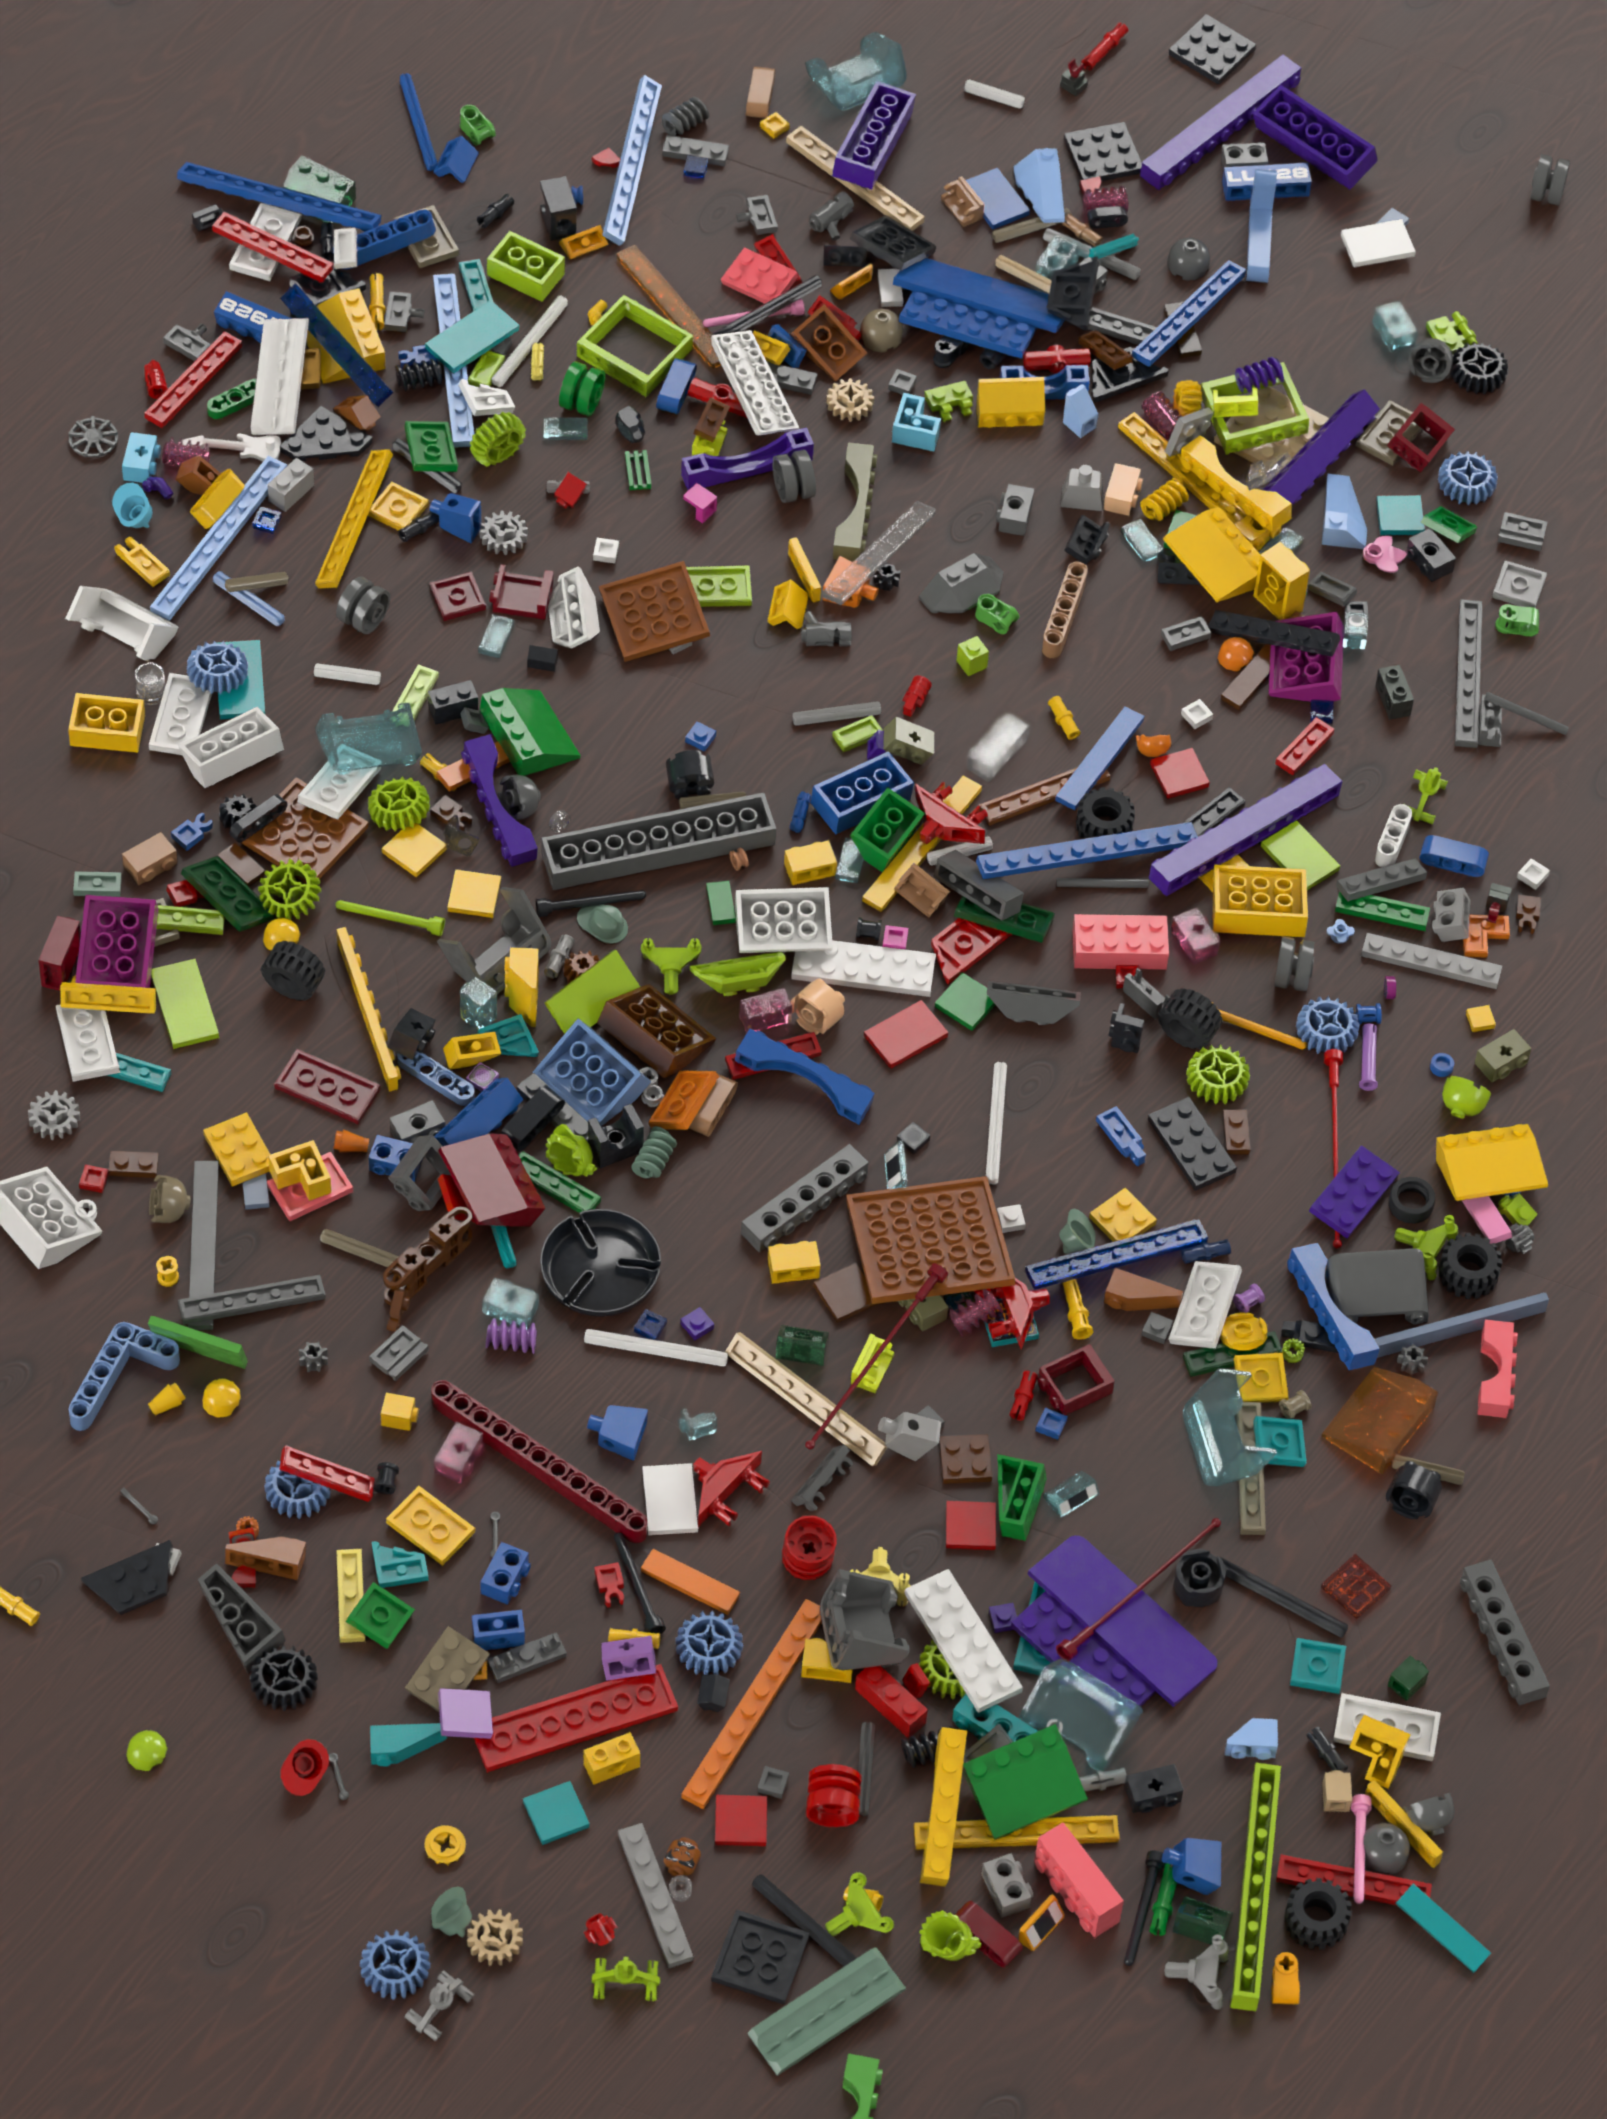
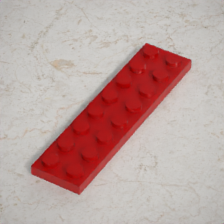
(576, 1718)

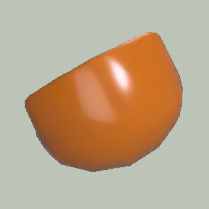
(1235, 653)
(1154, 745)

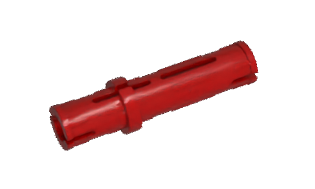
(1110, 41)

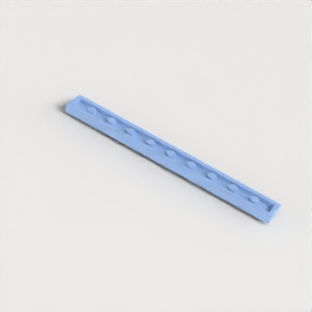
(632, 160)
(448, 315)
(216, 540)

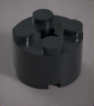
(690, 774)
(1414, 1490)
(1199, 1578)

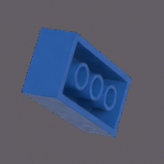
(851, 794)

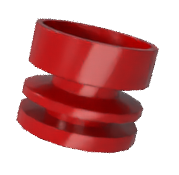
(812, 1536)
(833, 1795)

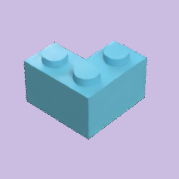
(913, 427)

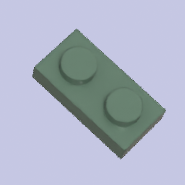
(97, 883)

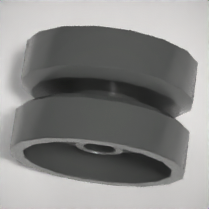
(1549, 179)
(794, 476)
(363, 605)
(1295, 964)

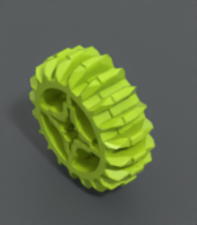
(497, 439)
(398, 804)
(272, 886)
(1212, 1079)
(931, 1659)

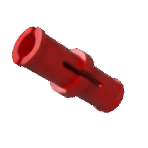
(1023, 1395)

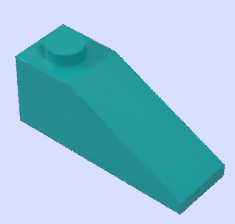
(398, 1742)

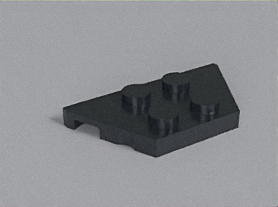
(336, 282)
(1073, 293)
(1111, 382)
(134, 1579)

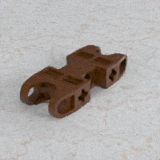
(442, 1244)

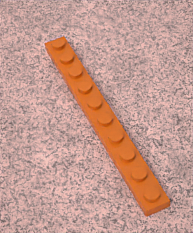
(753, 1705)

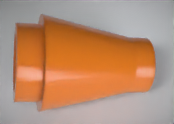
(350, 1142)

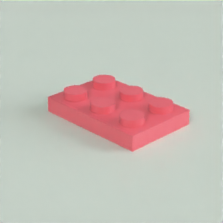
(758, 276)
(294, 1199)

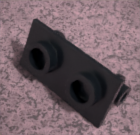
(844, 256)

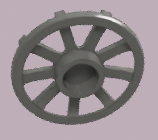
(93, 437)

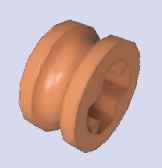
(739, 859)

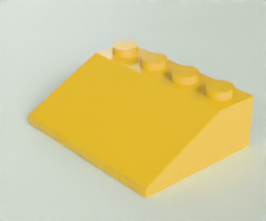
(352, 319)
(1216, 554)
(1259, 900)
(1491, 1162)

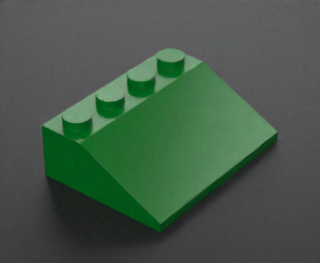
(527, 729)
(1024, 1782)

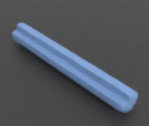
(251, 601)

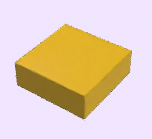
(774, 125)
(1480, 1018)

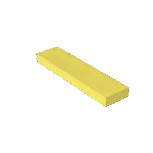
(349, 1591)

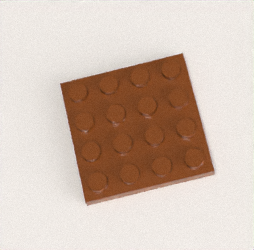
(654, 611)
(306, 834)

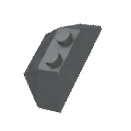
(962, 584)
(1032, 1003)

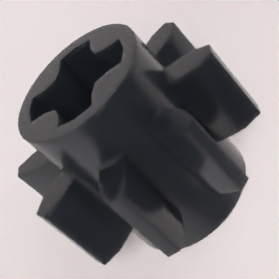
(886, 577)

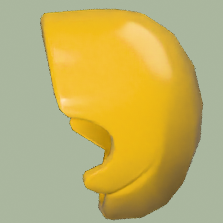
(280, 930)
(221, 1397)

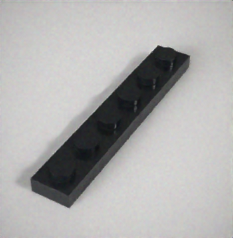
(1274, 633)

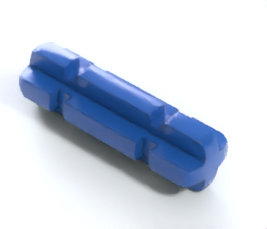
(800, 812)

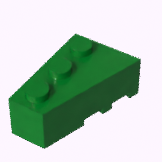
(1019, 1494)

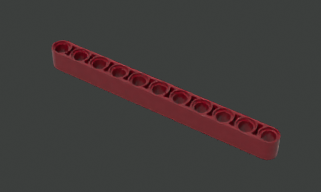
(544, 1470)

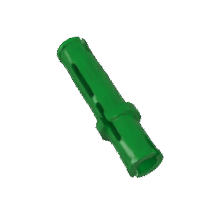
(1162, 1908)

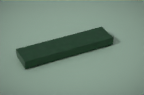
(1210, 1359)

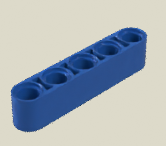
(394, 236)

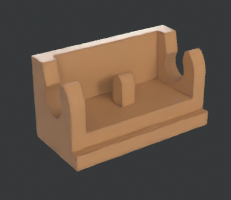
(963, 202)
(921, 890)

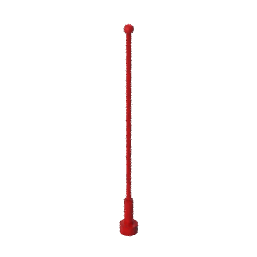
(1333, 1059)

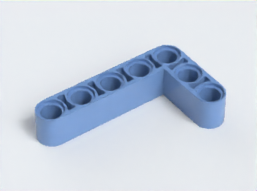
(1260, 225)
(113, 1366)

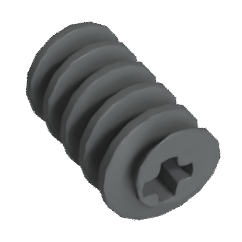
(684, 116)

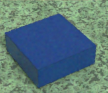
(1051, 1423)

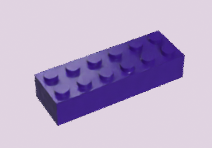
(873, 135)
(1315, 137)

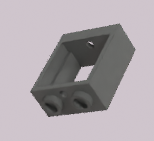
(423, 1146)

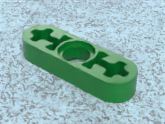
(229, 406)

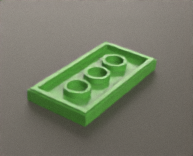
(200, 1342)

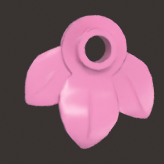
(1385, 555)

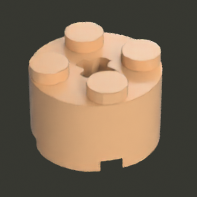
(818, 1007)

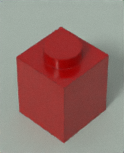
(569, 491)

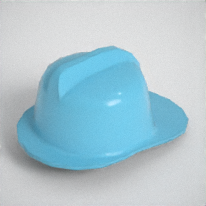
(132, 506)

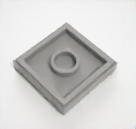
(1519, 585)

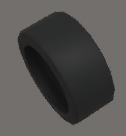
(1412, 1215)

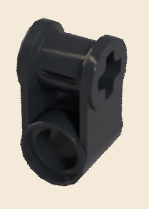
(948, 351)

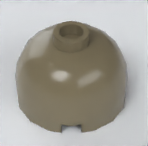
(881, 330)
(168, 1200)

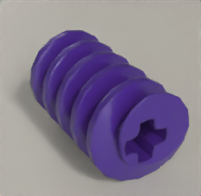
(1259, 374)

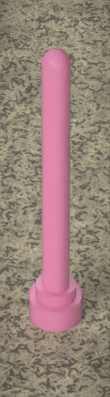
(795, 308)
(1361, 1807)

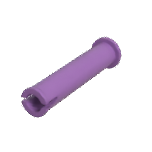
(1368, 1080)

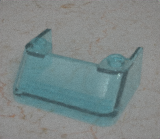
(1215, 1433)

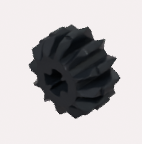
(235, 809)

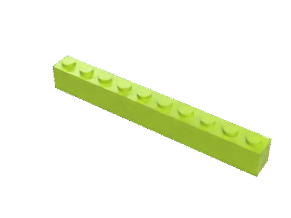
(1255, 1887)

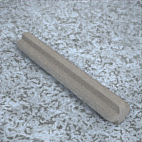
(836, 713)

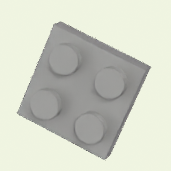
(1188, 429)

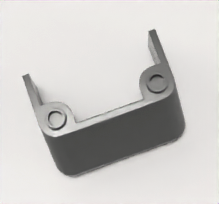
(521, 930)

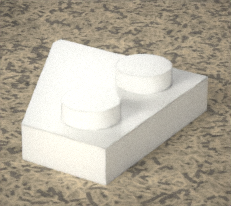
(486, 400)

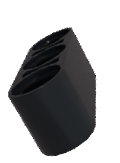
(533, 1117)

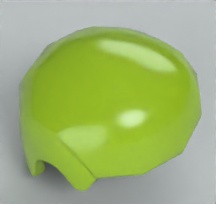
(146, 1750)

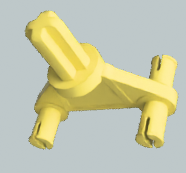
(880, 1569)

